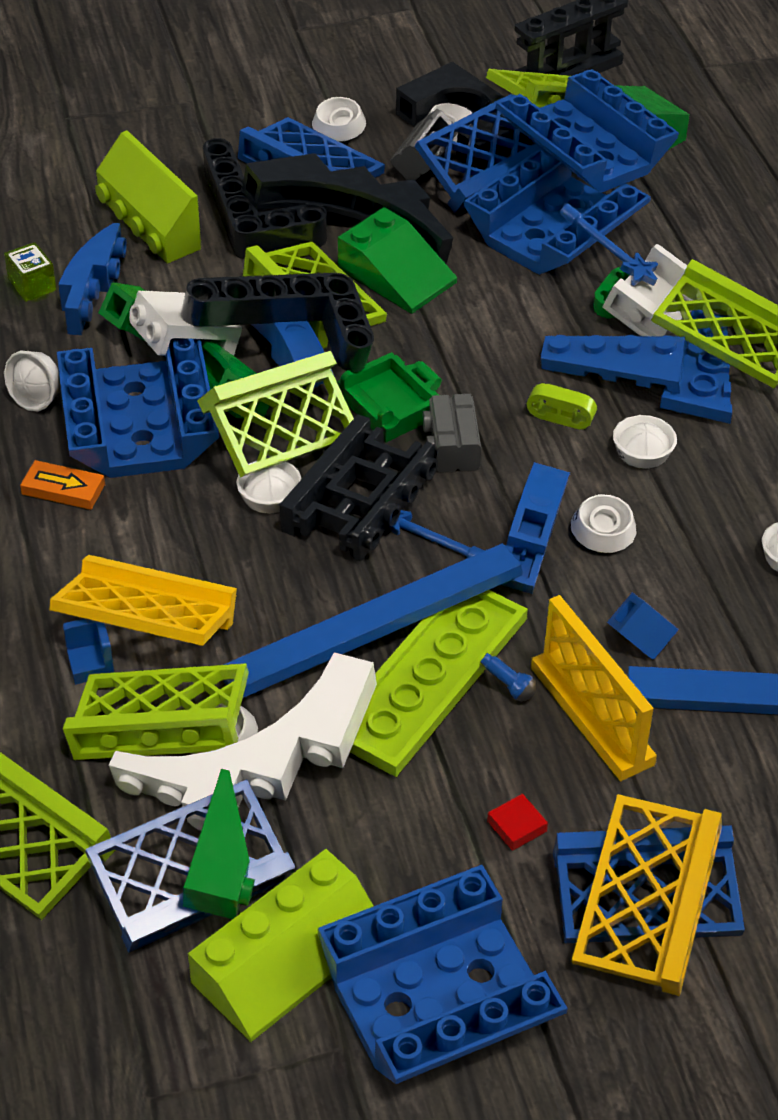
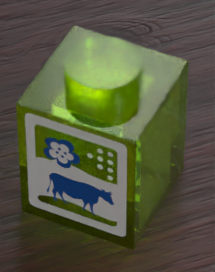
(30, 271)

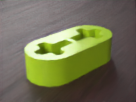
(561, 406)

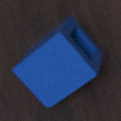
(642, 625)
(87, 649)

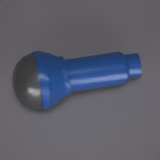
(520, 685)

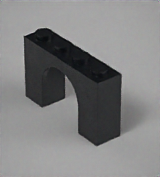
(458, 87)

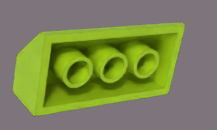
(149, 199)
(272, 950)

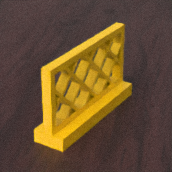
(147, 600)
(595, 692)
(687, 900)

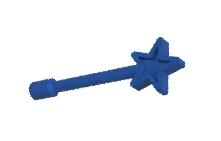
(633, 266)
(404, 523)

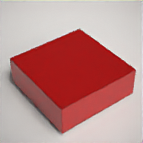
(517, 822)

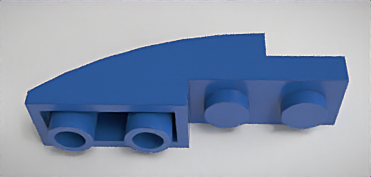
(90, 273)
(291, 341)
(535, 522)

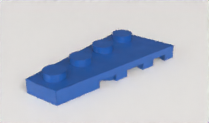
(630, 357)
(704, 382)

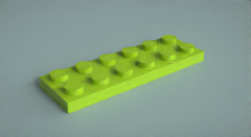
(431, 676)

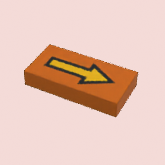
(62, 484)

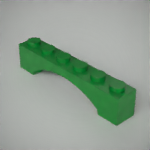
(219, 363)

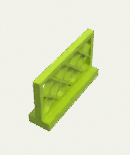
(537, 87)
(261, 263)
(742, 309)
(263, 388)
(159, 728)
(62, 818)

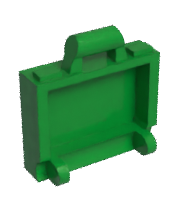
(390, 393)

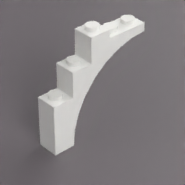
(315, 729)

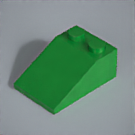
(394, 261)

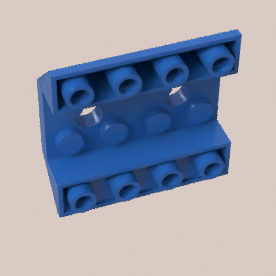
(594, 131)
(528, 206)
(108, 422)
(421, 955)

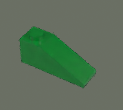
(221, 860)

